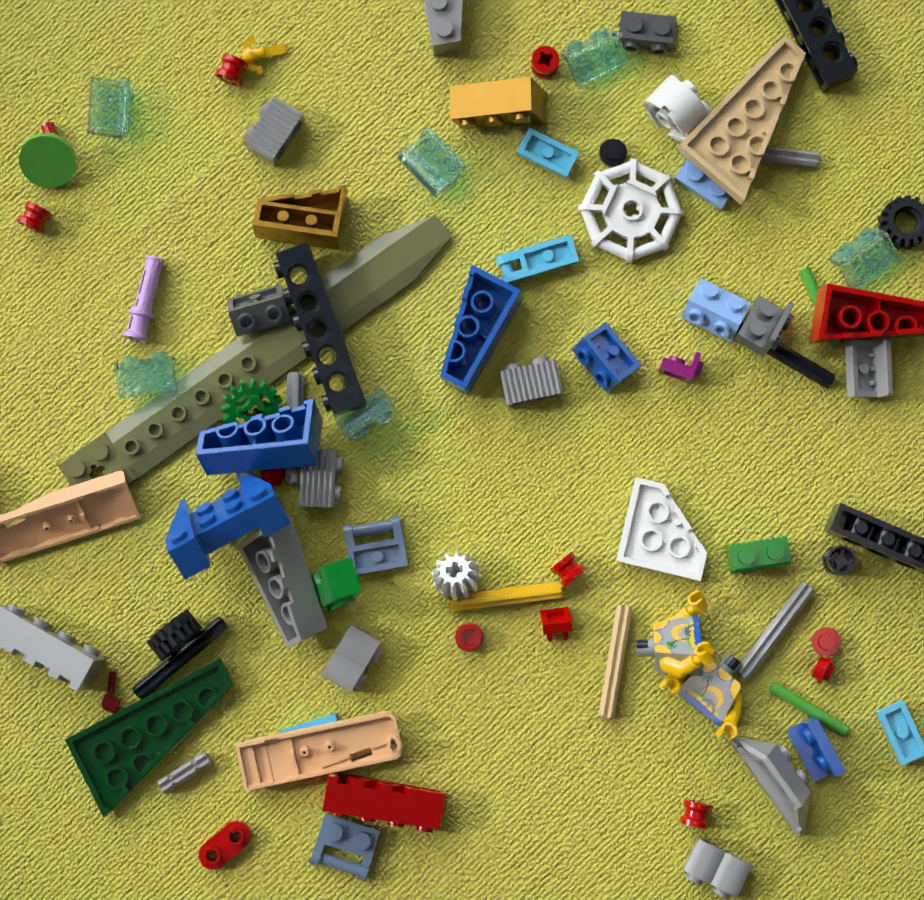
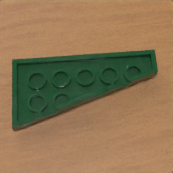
(132, 741)

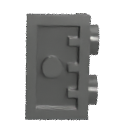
(647, 32)
(258, 310)
(763, 326)

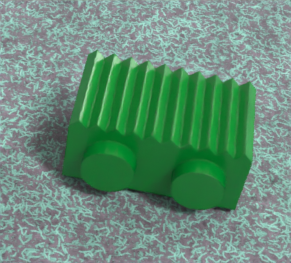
(758, 554)

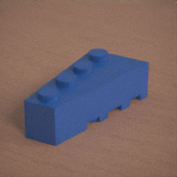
(479, 326)
(263, 442)

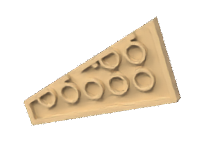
(739, 128)

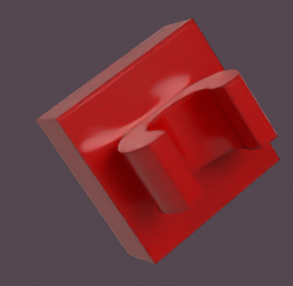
(556, 621)

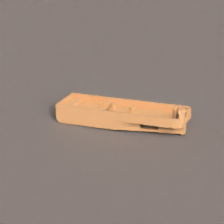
(67, 515)
(318, 750)

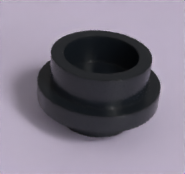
(613, 152)

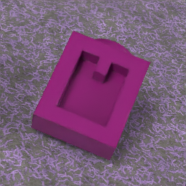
(676, 367)

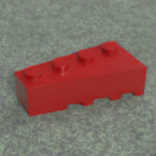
(861, 315)
(384, 801)

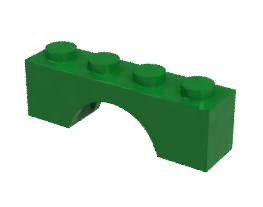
(336, 584)

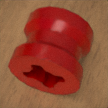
(544, 68)
(231, 70)
(34, 217)
(568, 569)
(696, 814)

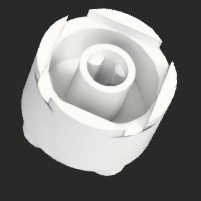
(676, 107)

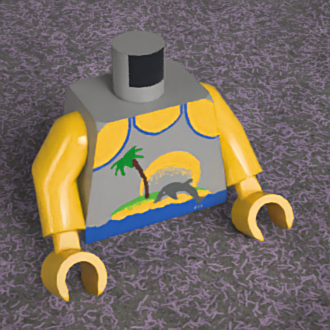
(678, 642)
(713, 694)

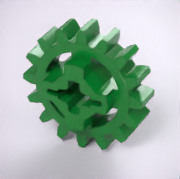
(241, 407)

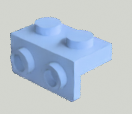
(715, 310)

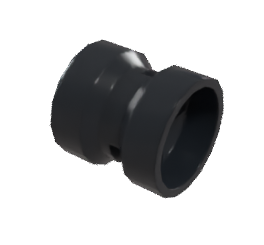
(844, 561)

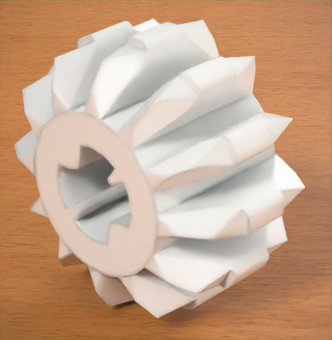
(456, 575)

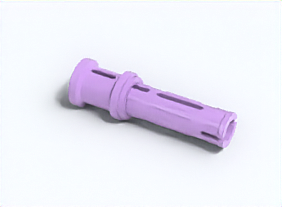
(141, 312)

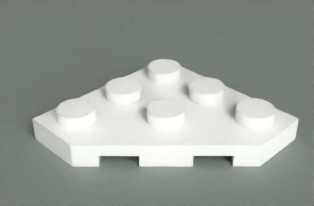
(659, 534)

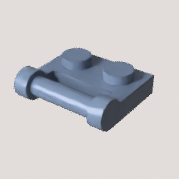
(376, 555)
(347, 836)

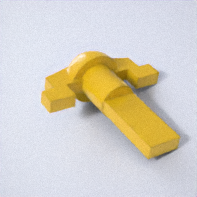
(251, 56)

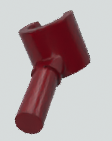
(109, 702)

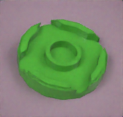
(47, 160)

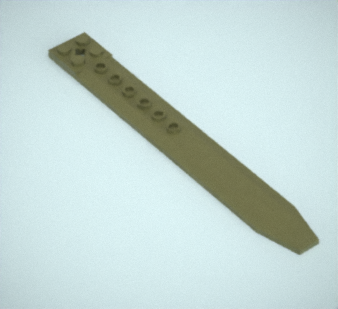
(268, 354)

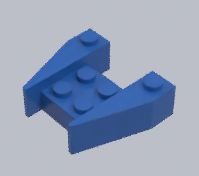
(223, 521)

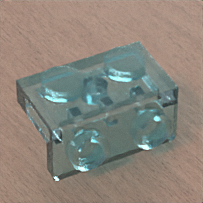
(110, 107)
(432, 162)
(865, 257)
(357, 422)

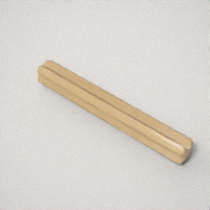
(615, 661)

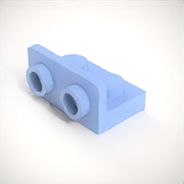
(701, 185)

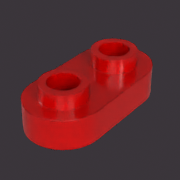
(224, 845)

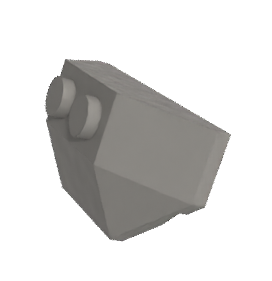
(777, 778)

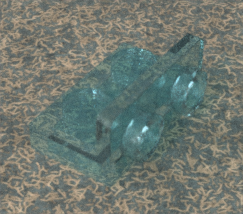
(594, 56)
(145, 376)

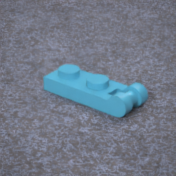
(538, 259)

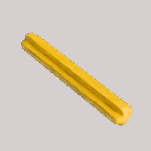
(507, 596)

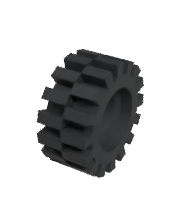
(888, 216)
(174, 635)

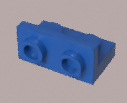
(606, 357)
(815, 749)

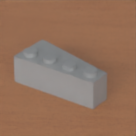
(444, 25)
(49, 649)

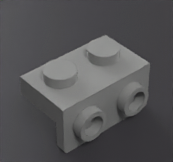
(869, 368)

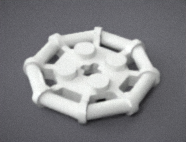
(636, 225)

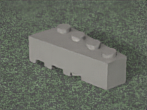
(285, 583)

